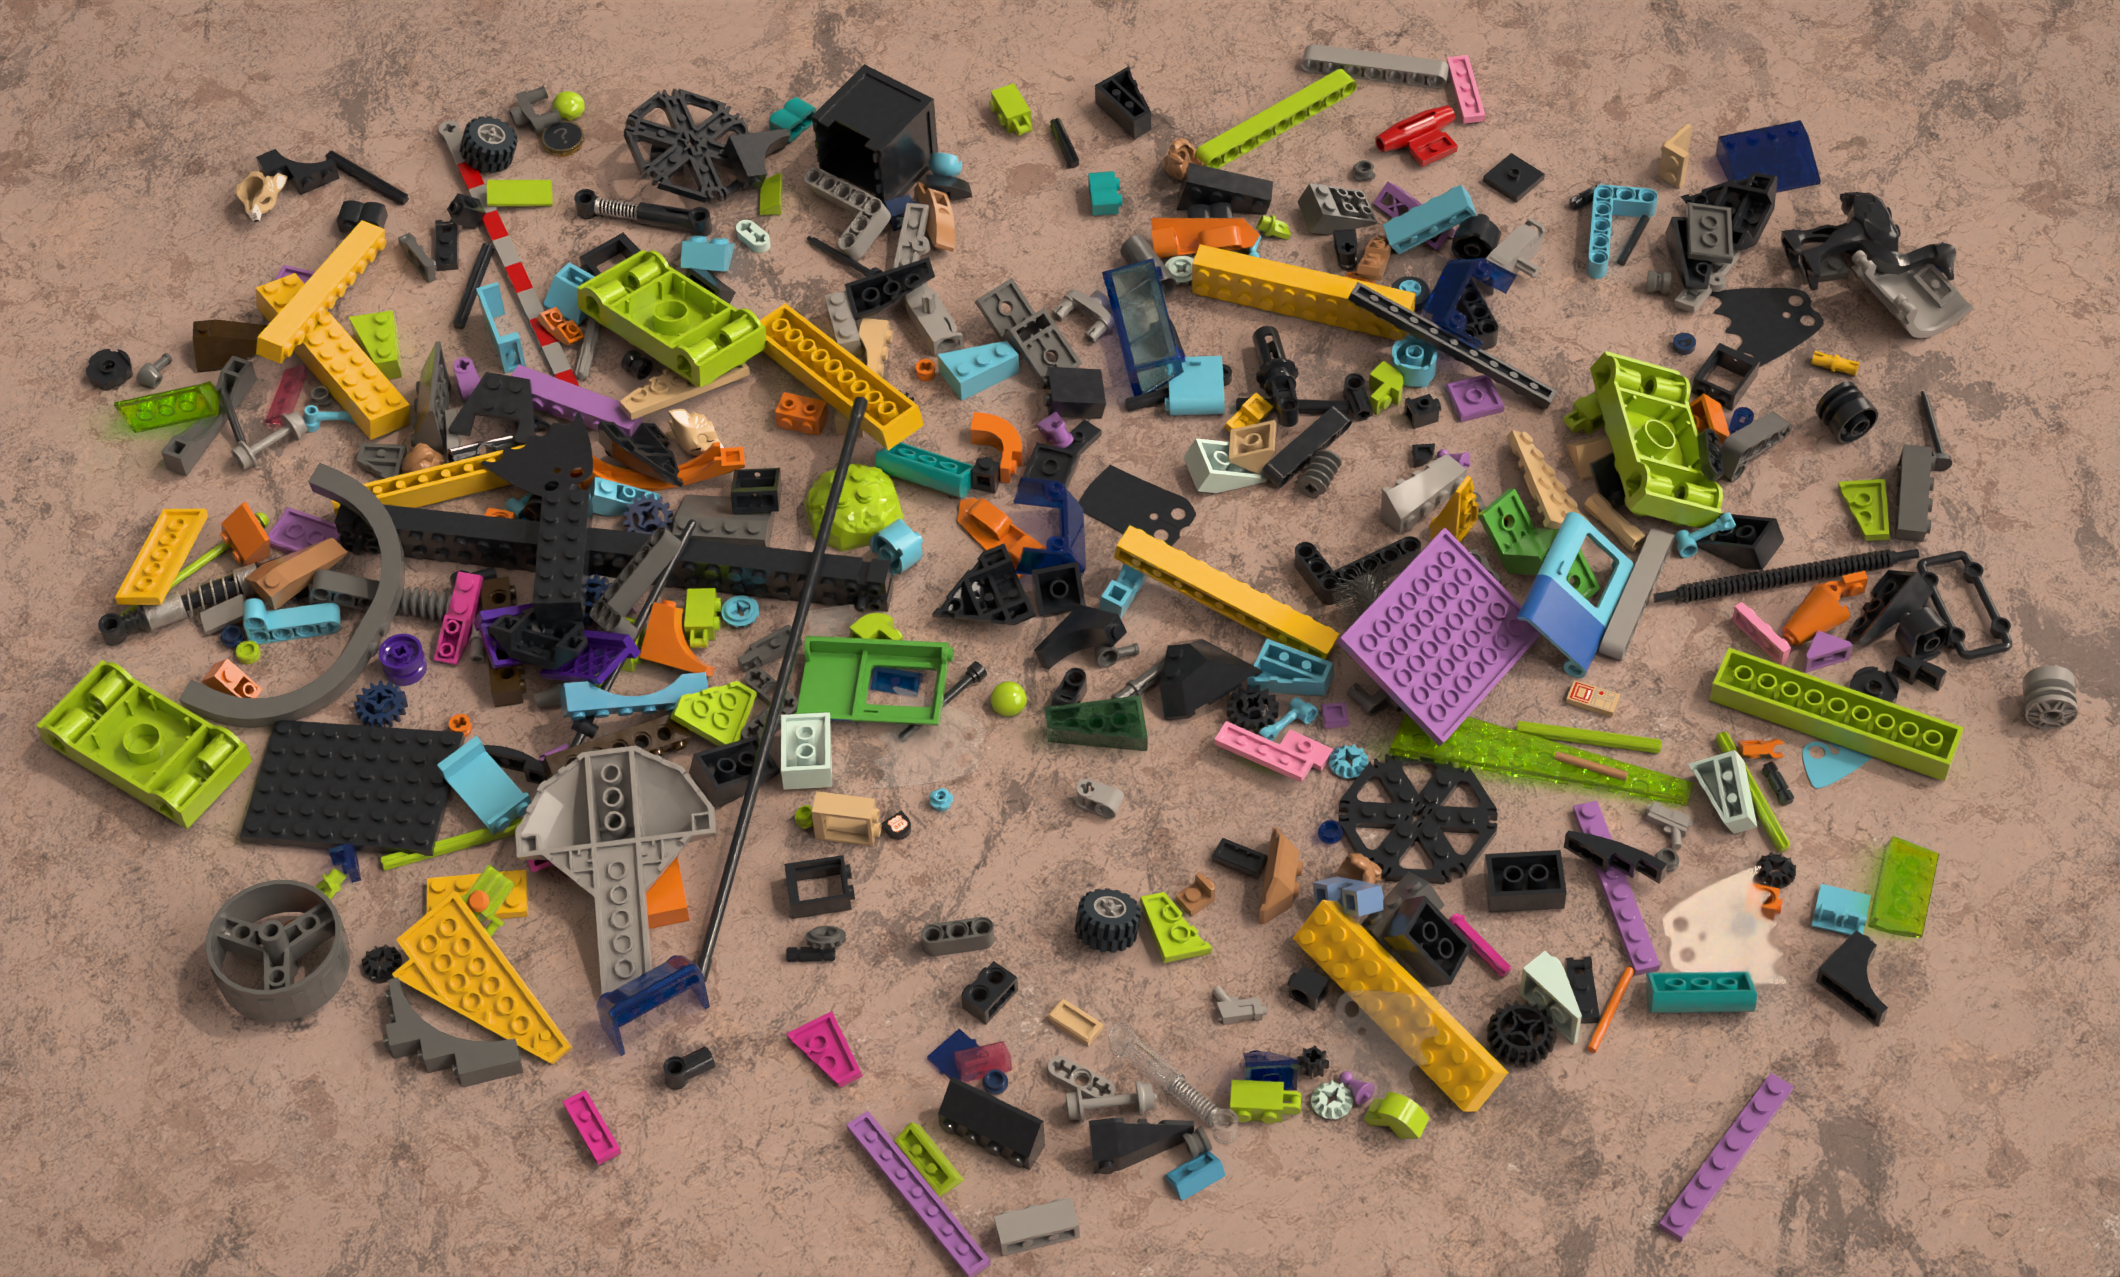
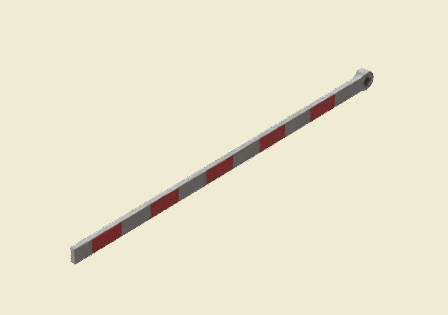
(508, 256)

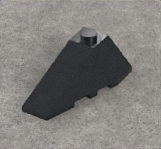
(881, 290)
(1892, 597)
(1123, 1144)

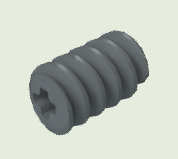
(1319, 473)
(426, 605)

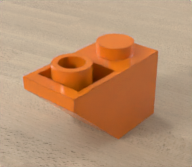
(231, 680)

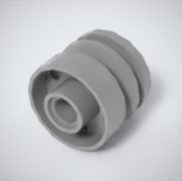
(2050, 697)

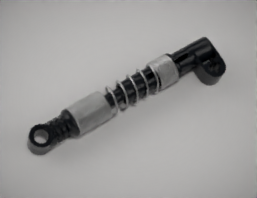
(175, 606)

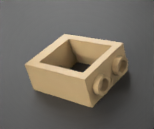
(844, 829)

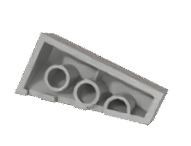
(1421, 493)

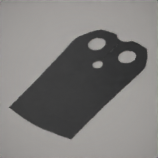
(1129, 501)

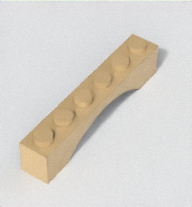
(874, 339)

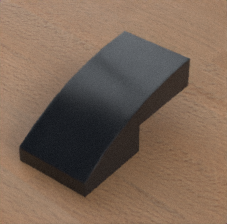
(955, 186)
(1911, 669)

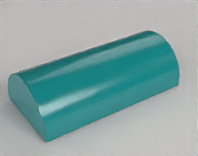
(926, 469)
(1700, 992)

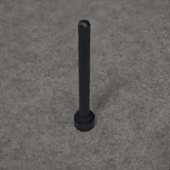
(974, 674)

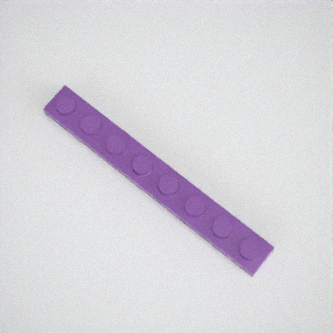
(1619, 897)
(1725, 1157)
(918, 1195)

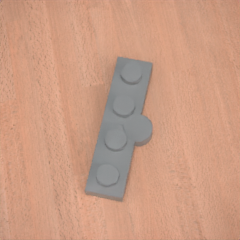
(912, 239)
(1693, 298)

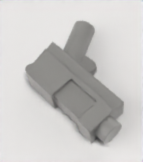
(1673, 822)
(1234, 1010)

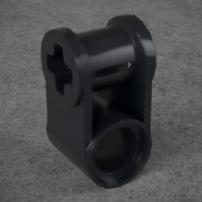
(1346, 247)
(1067, 691)

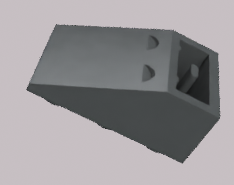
(1335, 209)

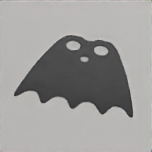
(1761, 323)
(534, 464)

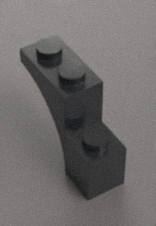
(303, 175)

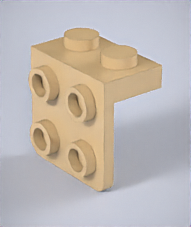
(1675, 157)

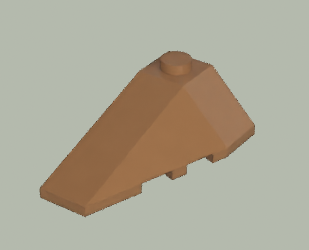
(288, 575)

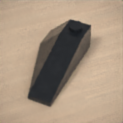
(1693, 272)

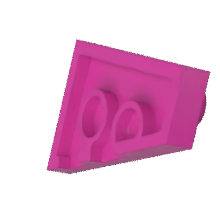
(827, 1048)

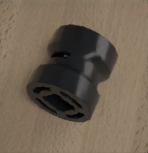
(636, 364)

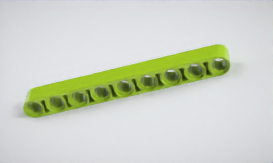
(1276, 119)

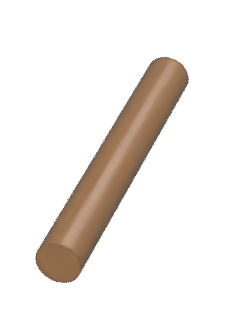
(1591, 766)

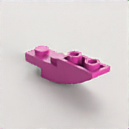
(458, 623)

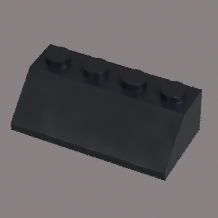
(991, 1124)

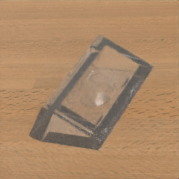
(831, 621)

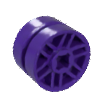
(403, 659)

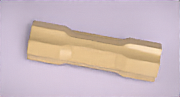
(1627, 533)

